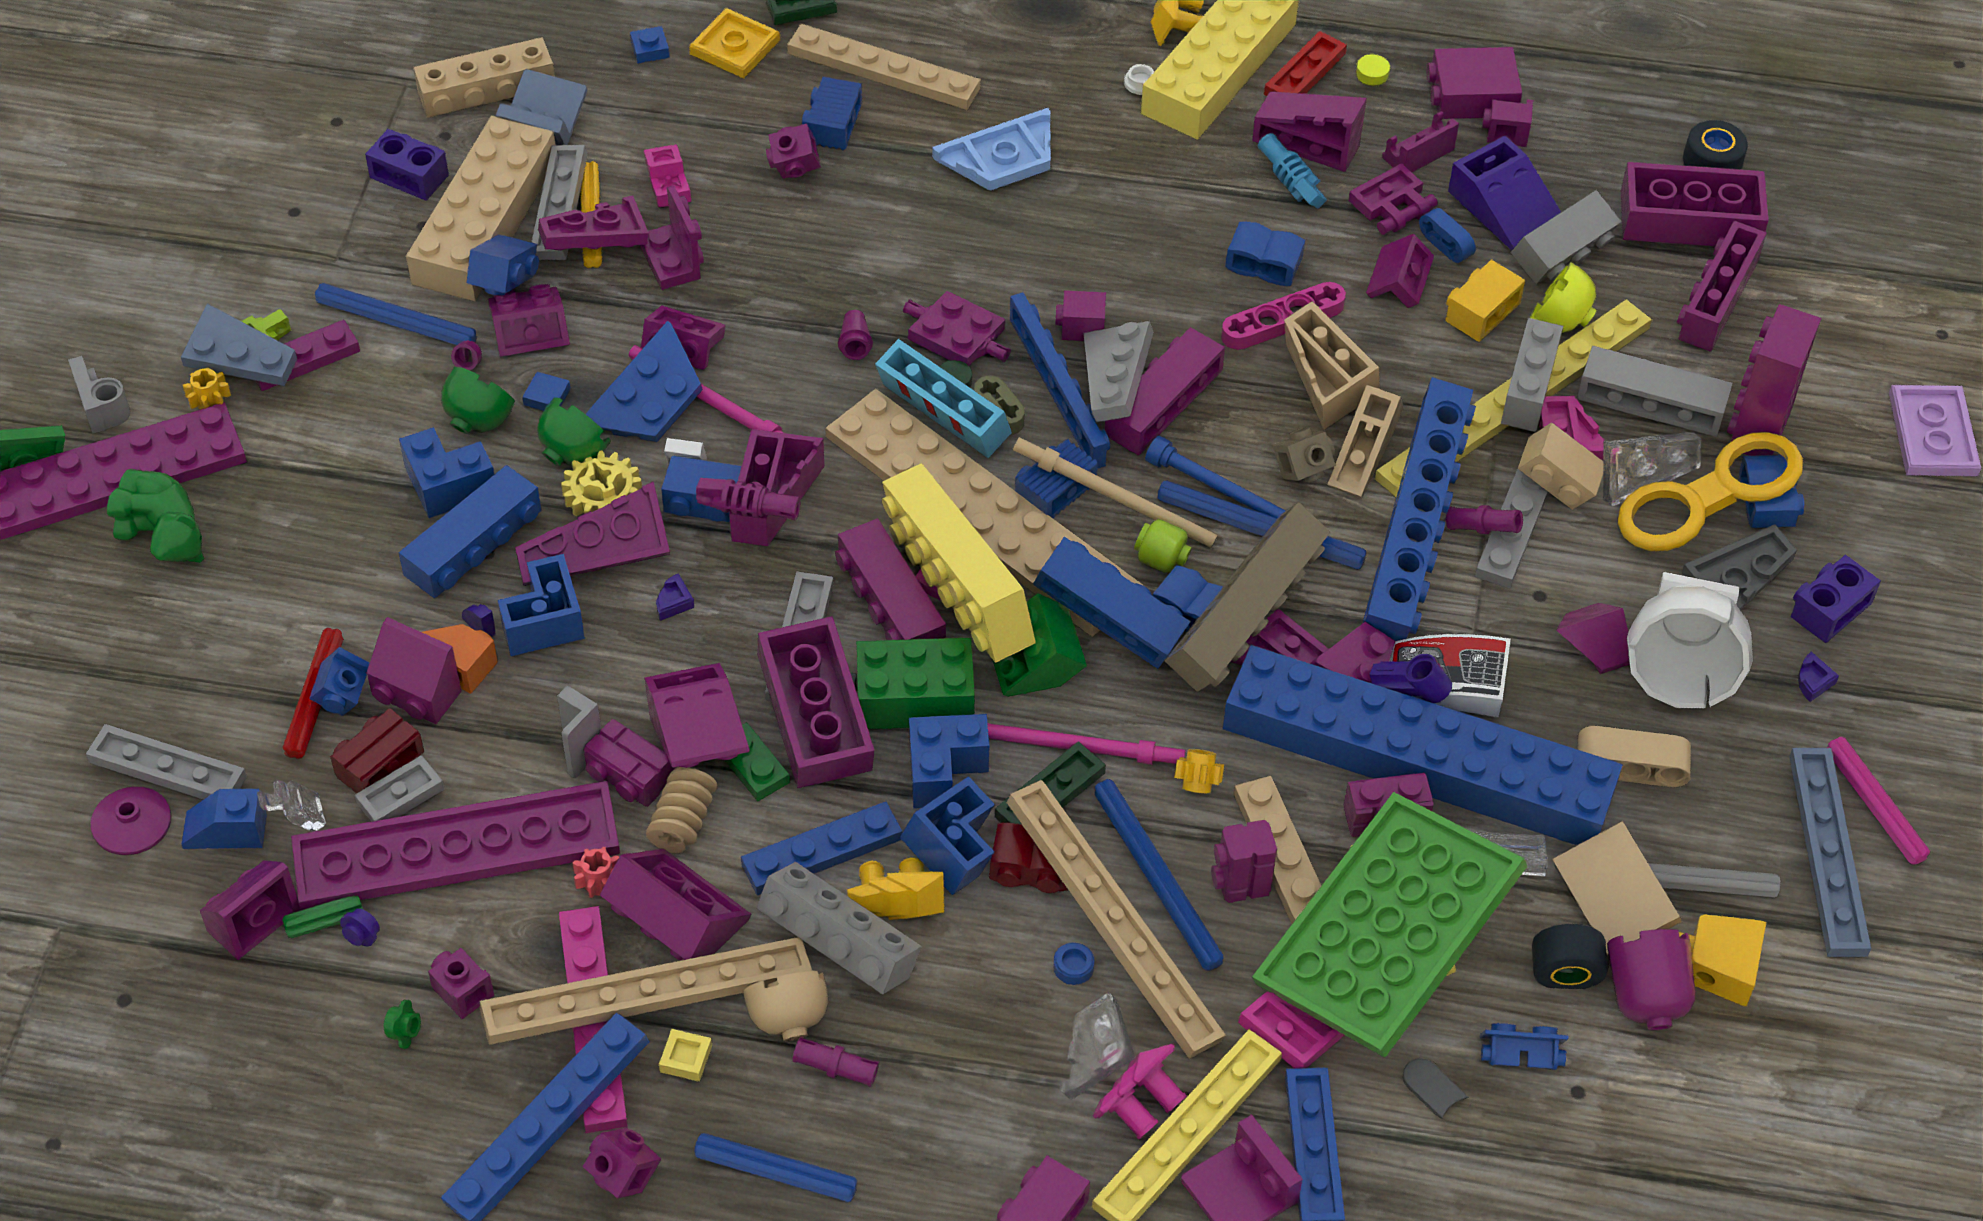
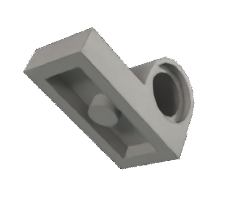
(101, 398)

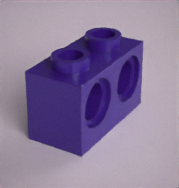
(407, 164)
(1834, 598)

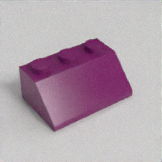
(673, 903)

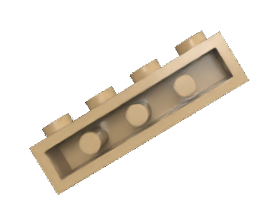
(479, 76)

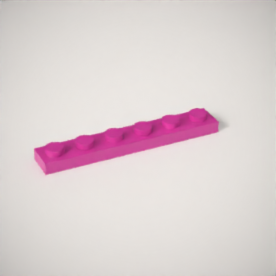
(587, 960)

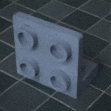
(546, 104)

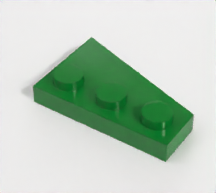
(29, 445)

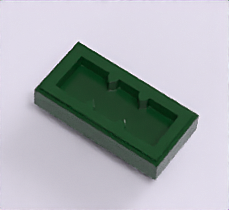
(794, 10)

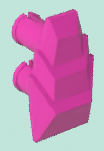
(1145, 1071)

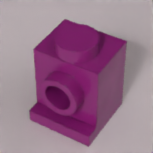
(1508, 120)
(460, 982)

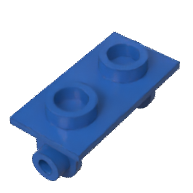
(1540, 1045)

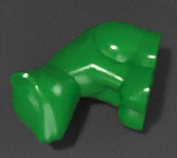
(158, 505)

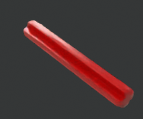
(308, 710)

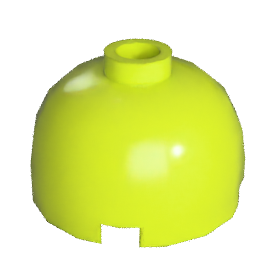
(1568, 300)

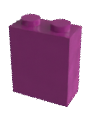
(1471, 78)

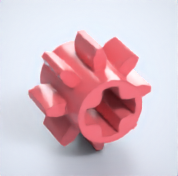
(593, 870)

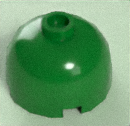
(473, 402)
(569, 434)

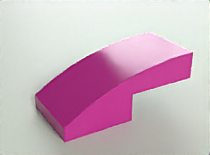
(665, 170)

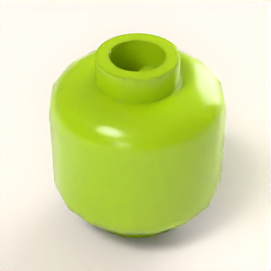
(1162, 546)

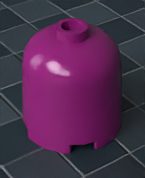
(1653, 977)

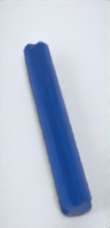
(775, 1167)

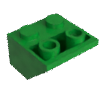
(1051, 659)

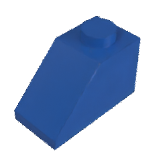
(226, 821)

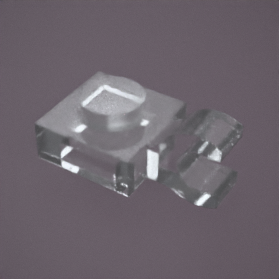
(298, 802)

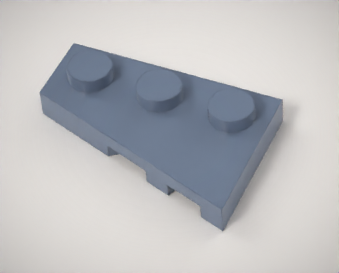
(237, 349)

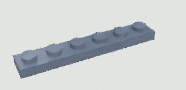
(1829, 853)

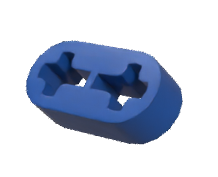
(1447, 235)

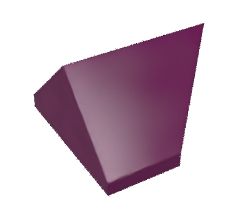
(1599, 634)

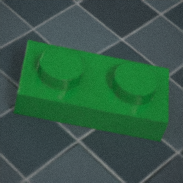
(759, 767)

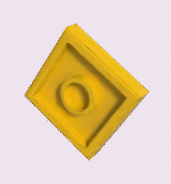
(734, 43)

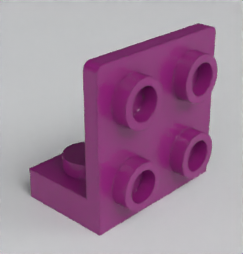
(674, 247)
(529, 320)
(1245, 1179)

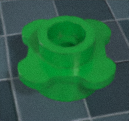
(402, 1023)

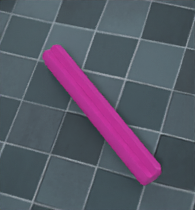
(1878, 801)

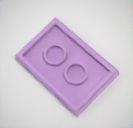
(1934, 430)

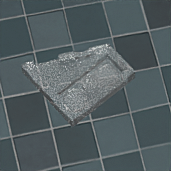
(1098, 1045)

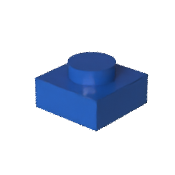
(649, 44)

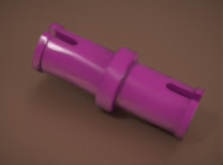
(1484, 519)
(835, 1061)

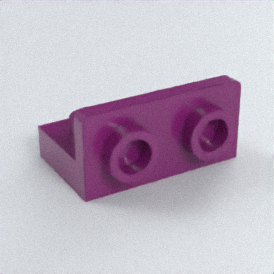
(694, 332)

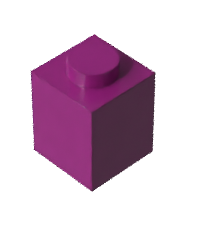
(1080, 314)

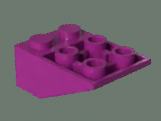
(695, 715)

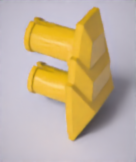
(1169, 17)
(899, 894)

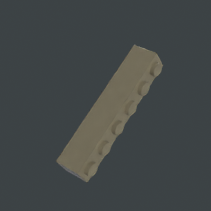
(1248, 597)

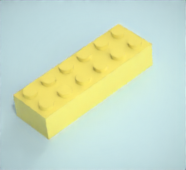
(1215, 62)
(958, 563)

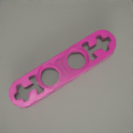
(1279, 310)

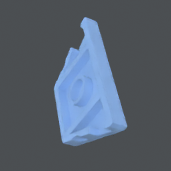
(1001, 152)

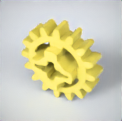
(598, 482)

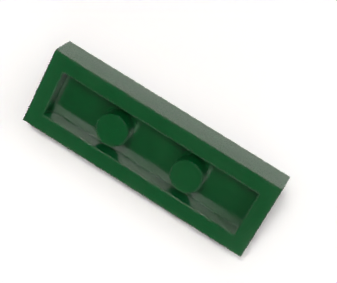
(1064, 778)

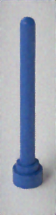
(1164, 454)

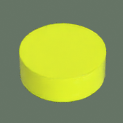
(1372, 70)

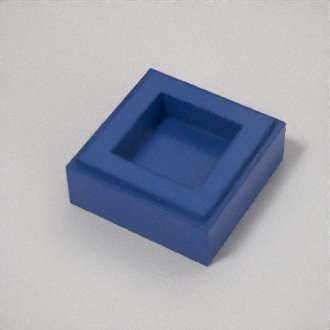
(544, 389)

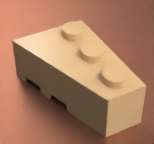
(1328, 363)

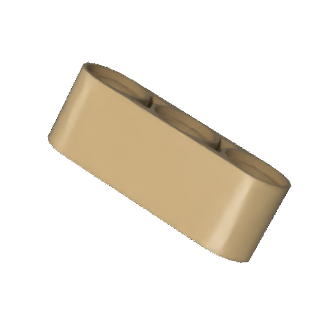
(1644, 755)

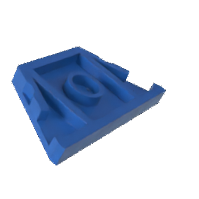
(649, 390)

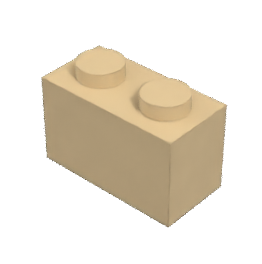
(1561, 466)

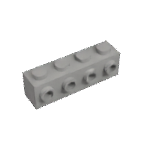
(1654, 389)
(839, 927)

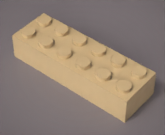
(481, 201)

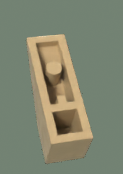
(1366, 441)

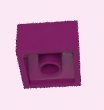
(413, 672)
(251, 907)

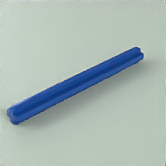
(1250, 520)
(1159, 875)

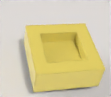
(685, 1055)

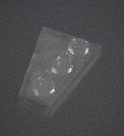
(1645, 461)

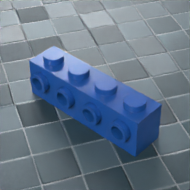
(470, 531)
(1111, 602)

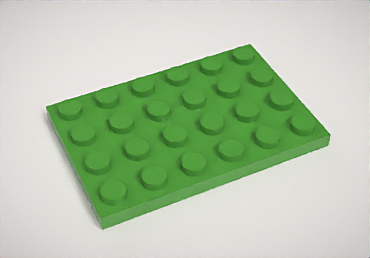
(1389, 923)

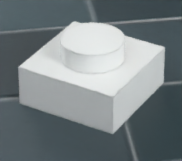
(684, 449)

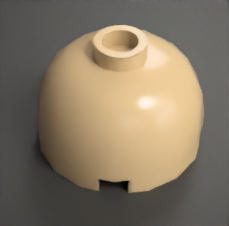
(788, 1004)

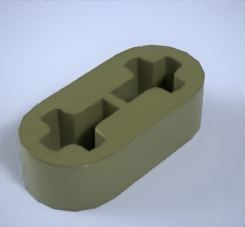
(1004, 400)

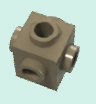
(1305, 455)

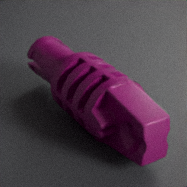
(746, 499)

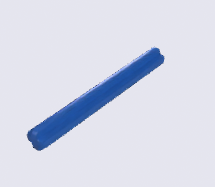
(394, 314)

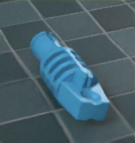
(1292, 171)

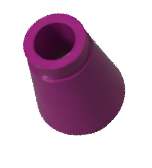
(855, 336)

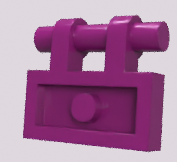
(1386, 192)

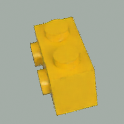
(1484, 300)

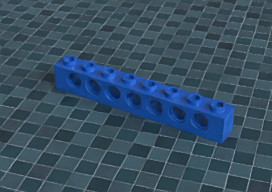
(1440, 404)

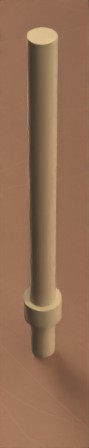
(1050, 460)

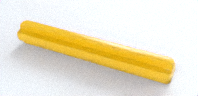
(589, 197)

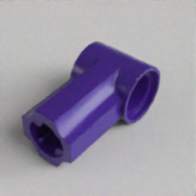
(1417, 677)

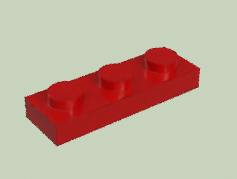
(1307, 65)

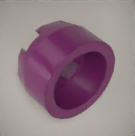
(461, 354)

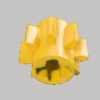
(206, 388)
(1199, 771)

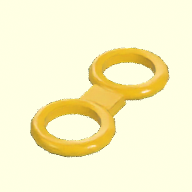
(1710, 492)

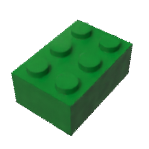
(914, 680)

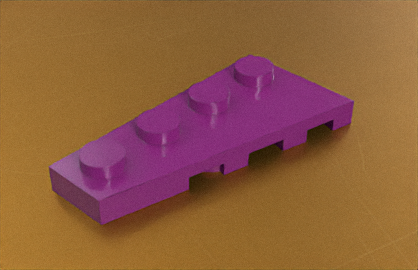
(609, 537)

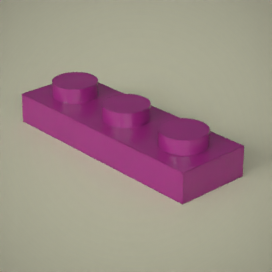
(320, 349)

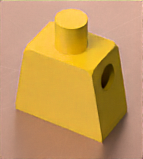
(1727, 955)

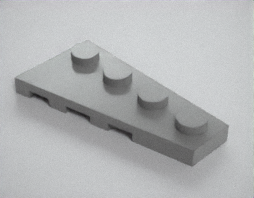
(1115, 367)

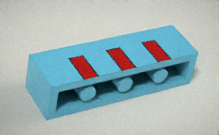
(943, 398)

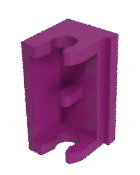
(1423, 146)

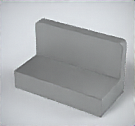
(579, 725)

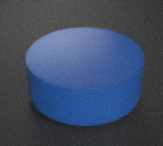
(1073, 963)

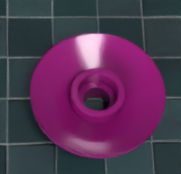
(135, 831)

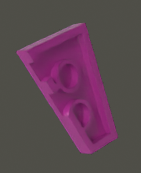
(599, 228)

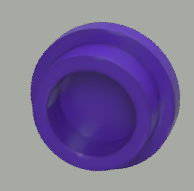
(359, 927)

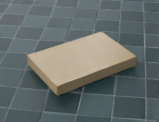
(1616, 886)

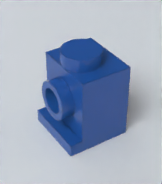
(339, 681)

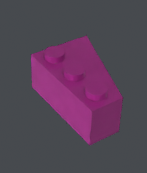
(1313, 125)

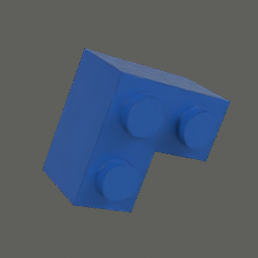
(443, 477)
(546, 614)
(945, 748)
(946, 834)

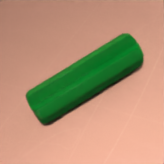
(319, 917)

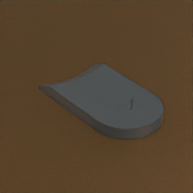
(1431, 1086)

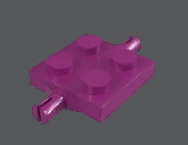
(956, 329)

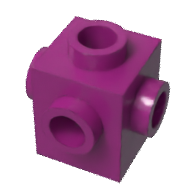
(793, 151)
(621, 1162)

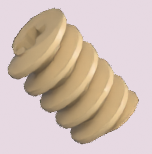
(681, 809)

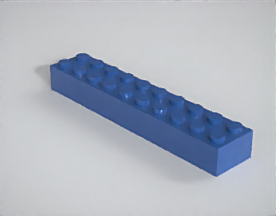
(1395, 734)

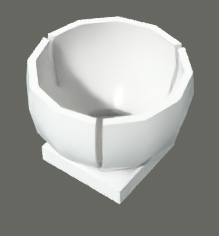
(1690, 637)

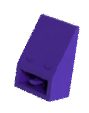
(1502, 191)

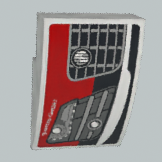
(1472, 663)

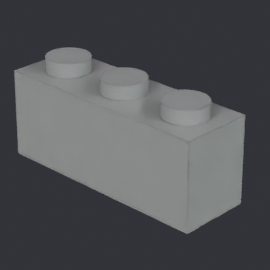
(1566, 238)
(1531, 374)

